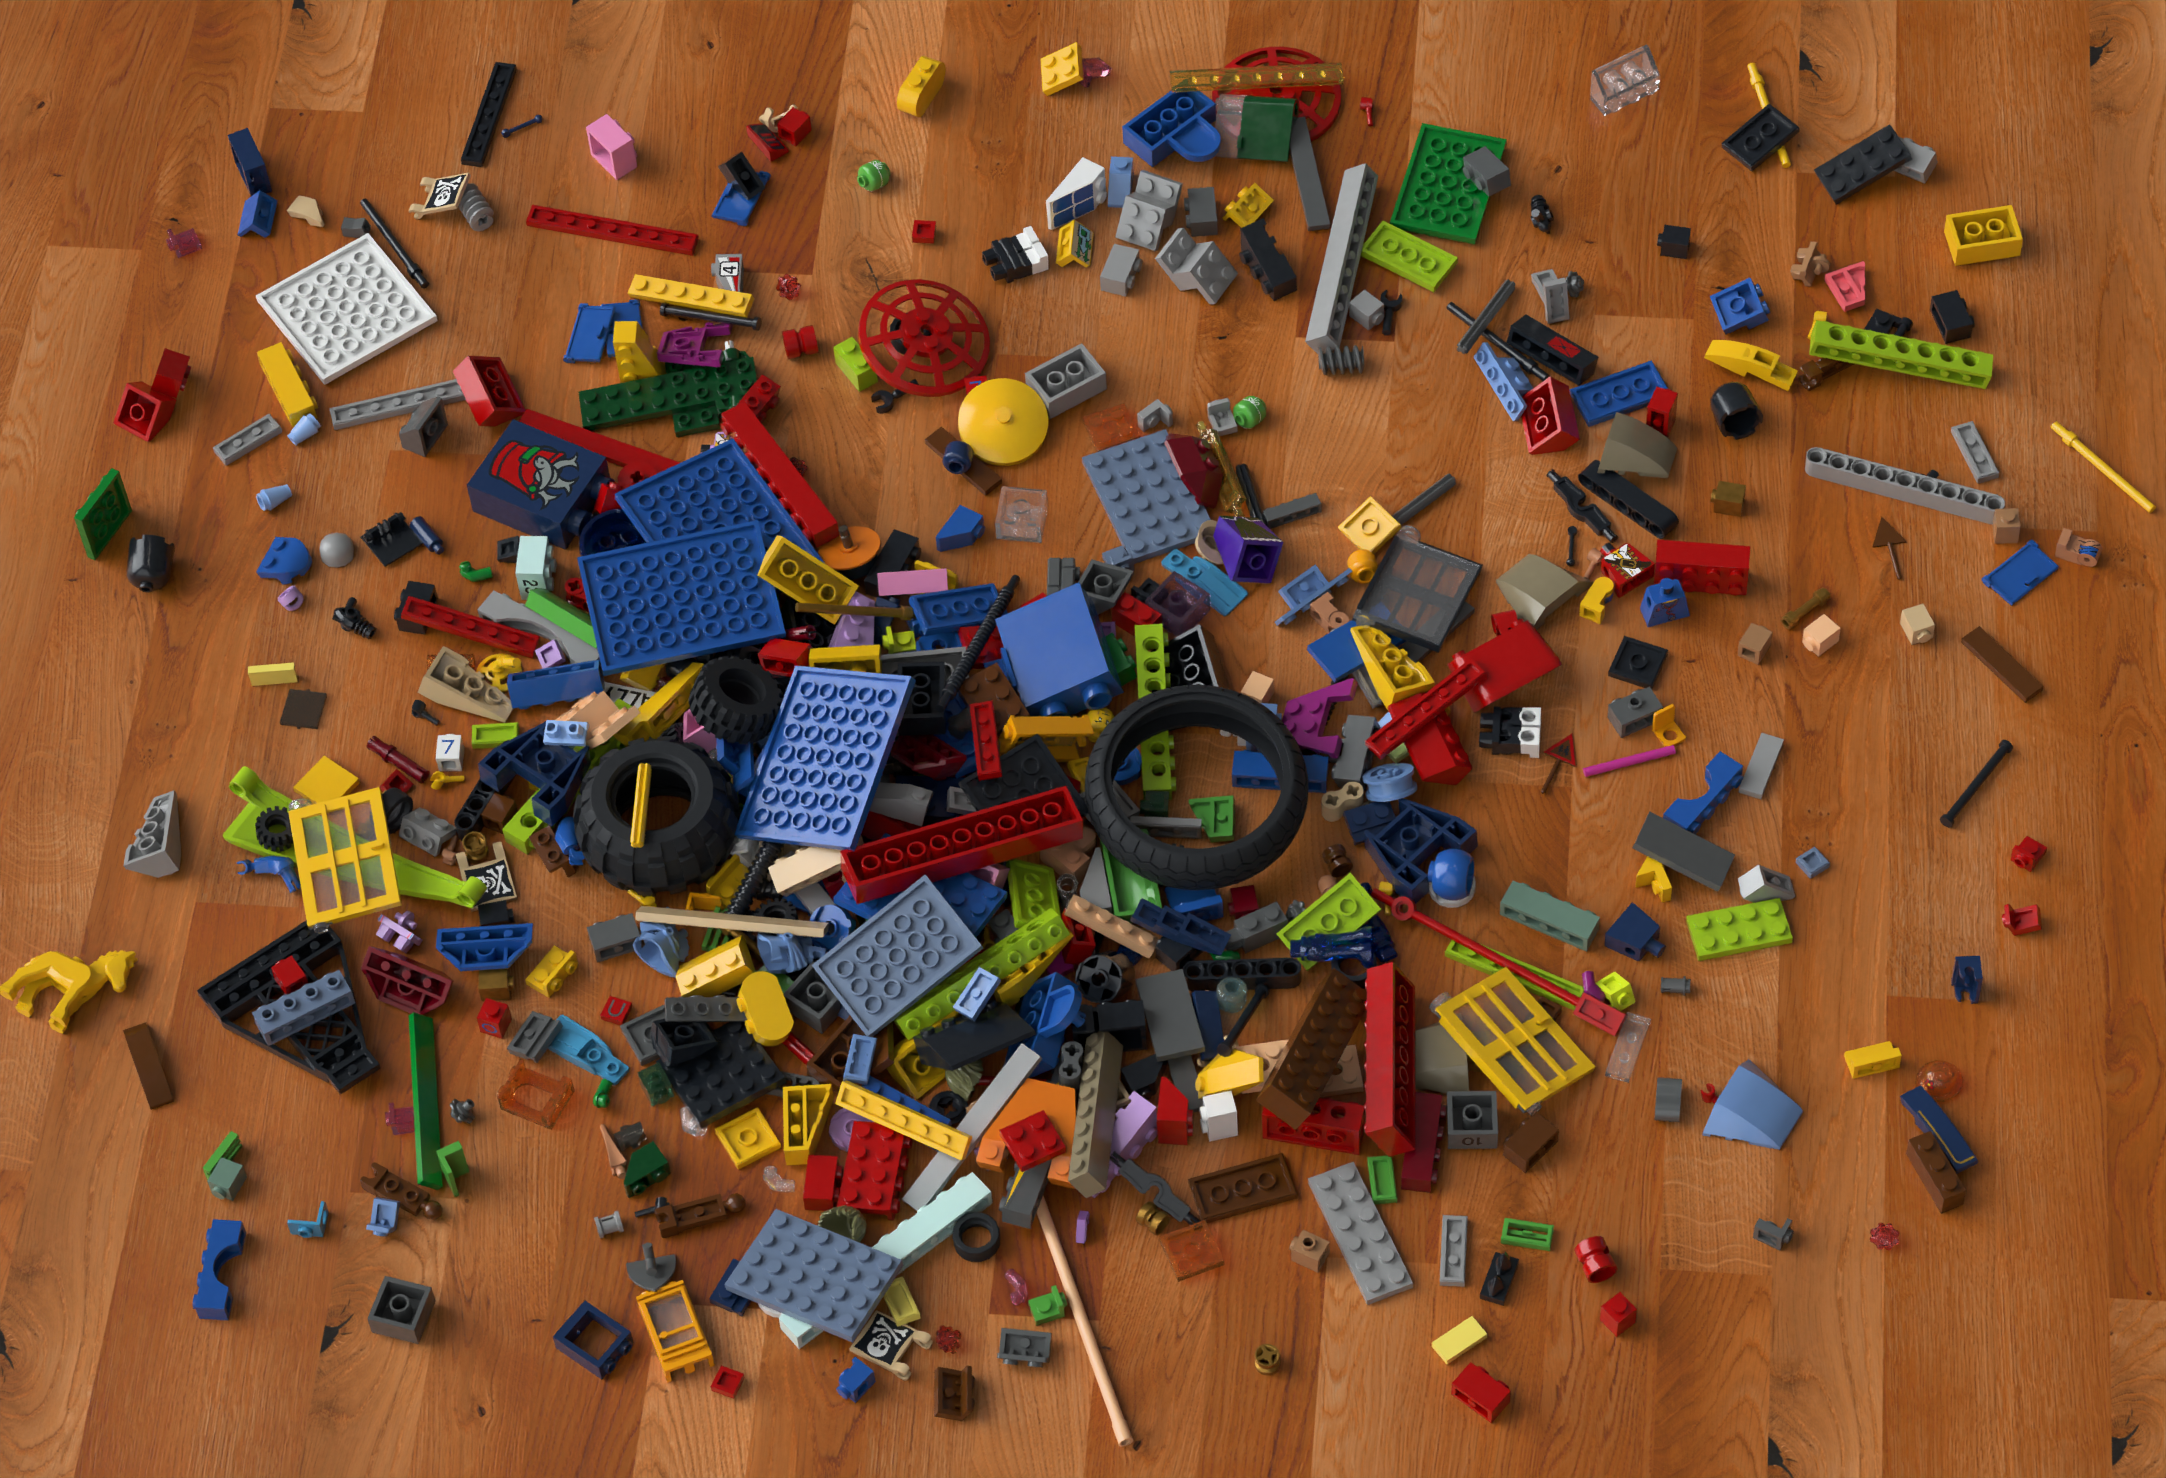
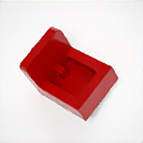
(2022, 919)

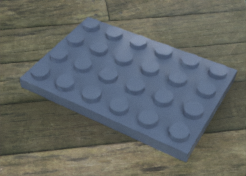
(1145, 497)
(897, 956)
(814, 1275)

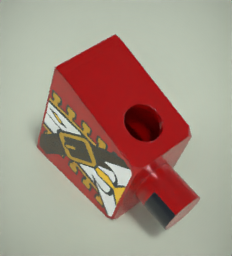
(1625, 567)

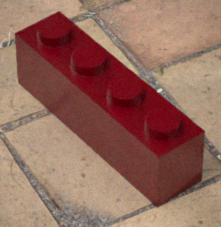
(1418, 1165)

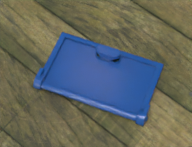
(736, 207)
(624, 312)
(589, 326)
(2024, 567)

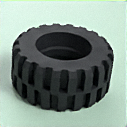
(730, 718)

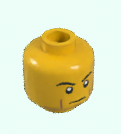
(1099, 720)

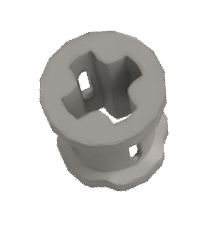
(608, 1224)

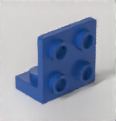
(1201, 903)

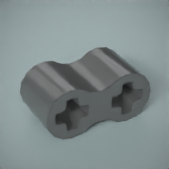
(1071, 1065)
(1668, 1099)

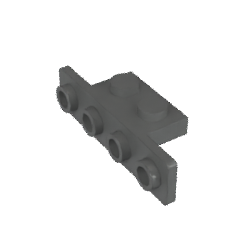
(703, 1009)

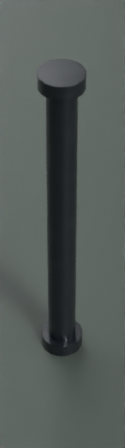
(666, 310)
(2004, 748)
(1225, 1047)

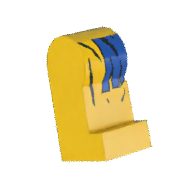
(1594, 602)

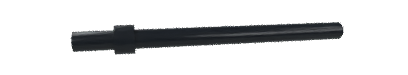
(412, 268)
(1529, 365)

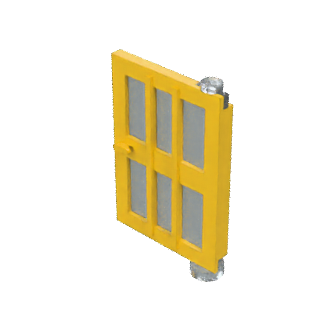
(343, 858)
(1512, 1040)

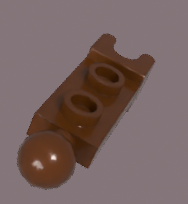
(1818, 371)
(395, 1188)
(696, 1213)

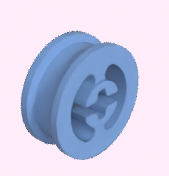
(1389, 782)

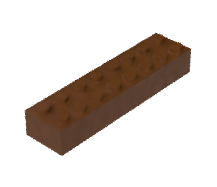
(1314, 1049)

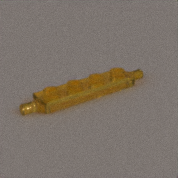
(1230, 490)

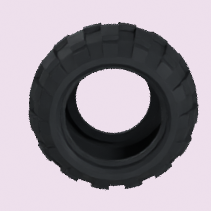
(672, 854)

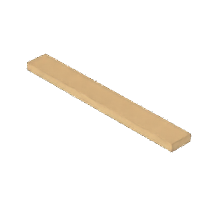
(732, 921)

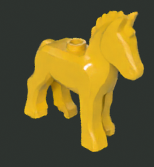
(69, 976)

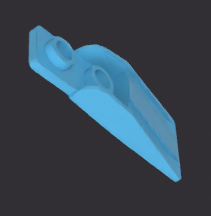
(1223, 592)
(587, 1051)

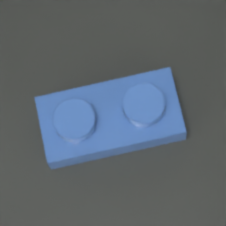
(976, 994)

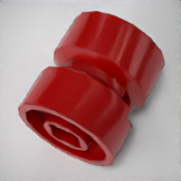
(800, 342)
(1596, 1260)

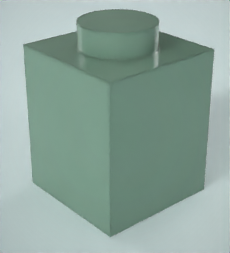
(226, 1179)

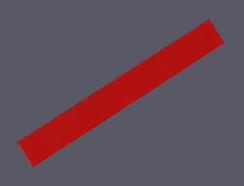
(612, 230)
(614, 450)

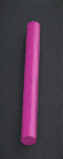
(1628, 761)

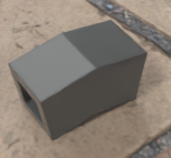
(355, 227)

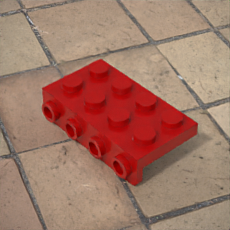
(874, 1169)

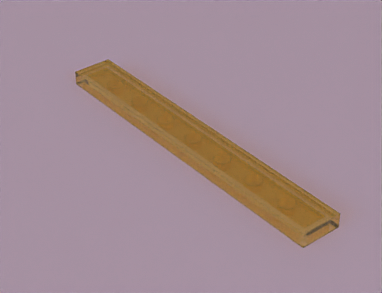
(1256, 77)

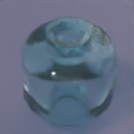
(1231, 994)

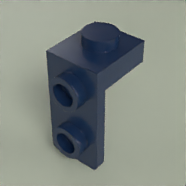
(881, 623)

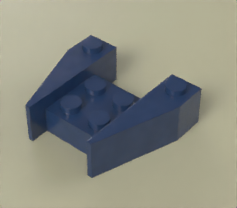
(549, 767)
(1411, 840)

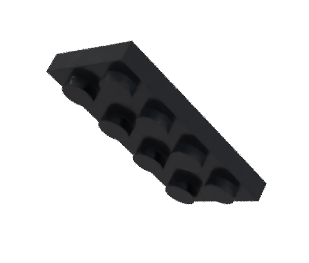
(1863, 164)

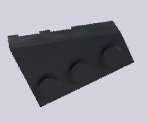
(1265, 261)

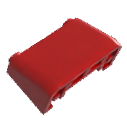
(1509, 661)

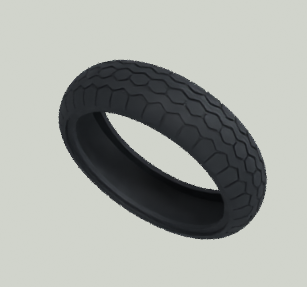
(1199, 707)

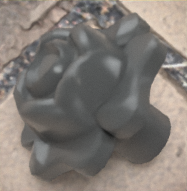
(1575, 284)
(1295, 909)
(462, 1110)

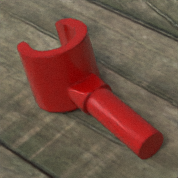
(1367, 104)
(1711, 1096)

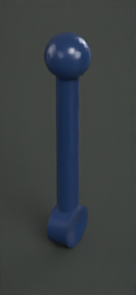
(506, 132)

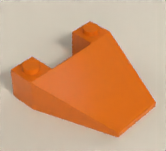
(1031, 1098)

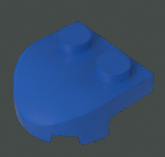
(285, 560)

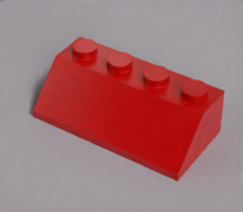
(1435, 747)

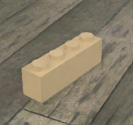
(805, 868)

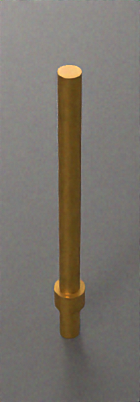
(904, 612)

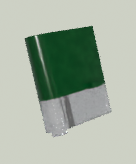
(1255, 126)

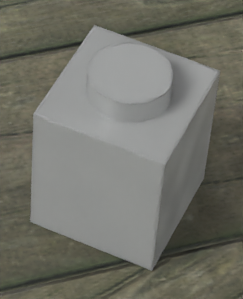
(1366, 310)

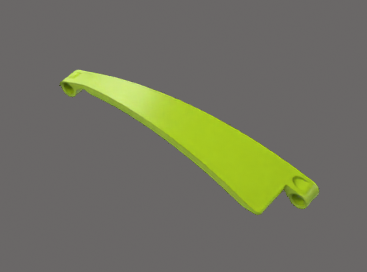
(412, 877)

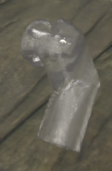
(689, 1125)
(775, 1182)

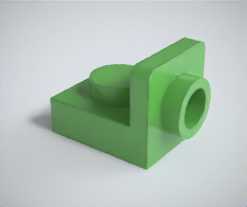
(1048, 1307)

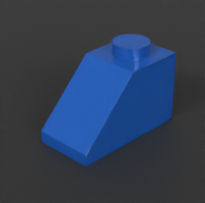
(960, 530)

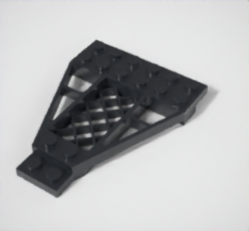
(253, 985)

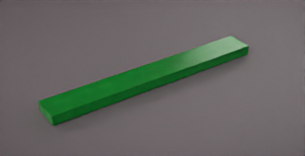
(425, 1100)

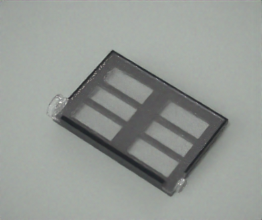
(1417, 591)

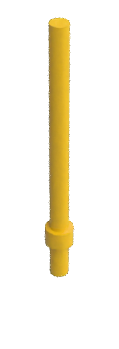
(1758, 84)
(2071, 439)

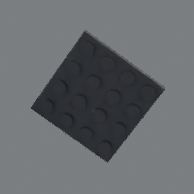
(1025, 772)
(724, 1076)

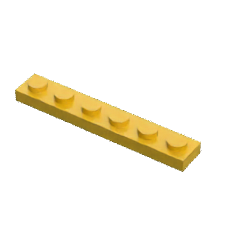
(691, 295)
(903, 1120)

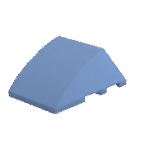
(1753, 1110)

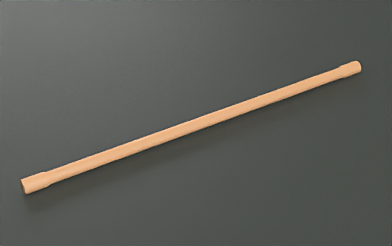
(1118, 1422)

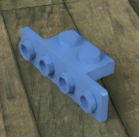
(1505, 379)
(1305, 588)

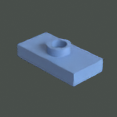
(860, 1059)

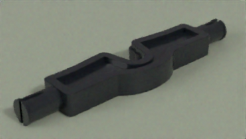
(1589, 514)
(1143, 1181)

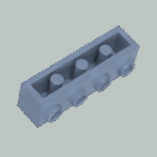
(303, 1007)

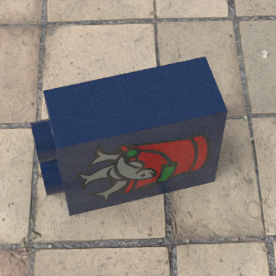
(538, 484)

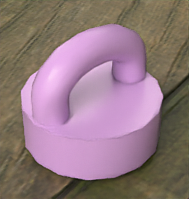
(288, 596)

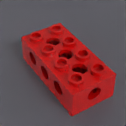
(1321, 1129)

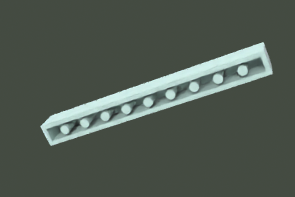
(914, 1237)

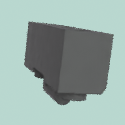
(1355, 756)

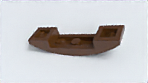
(148, 1066)

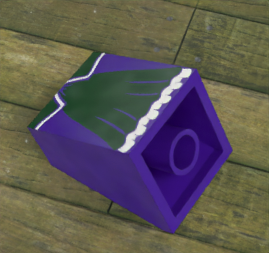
(1247, 548)

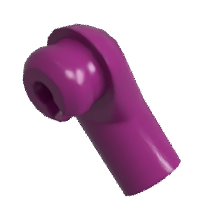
(1591, 987)

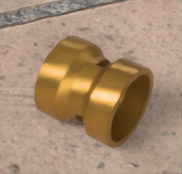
(475, 847)
(1153, 1218)

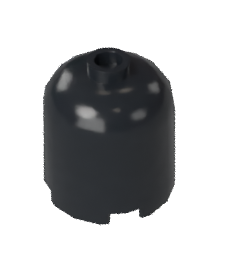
(1735, 410)
(149, 562)

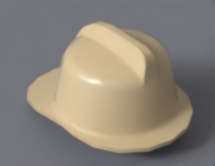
(1206, 544)

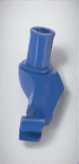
(567, 841)
(276, 865)

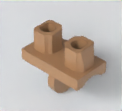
(1812, 263)

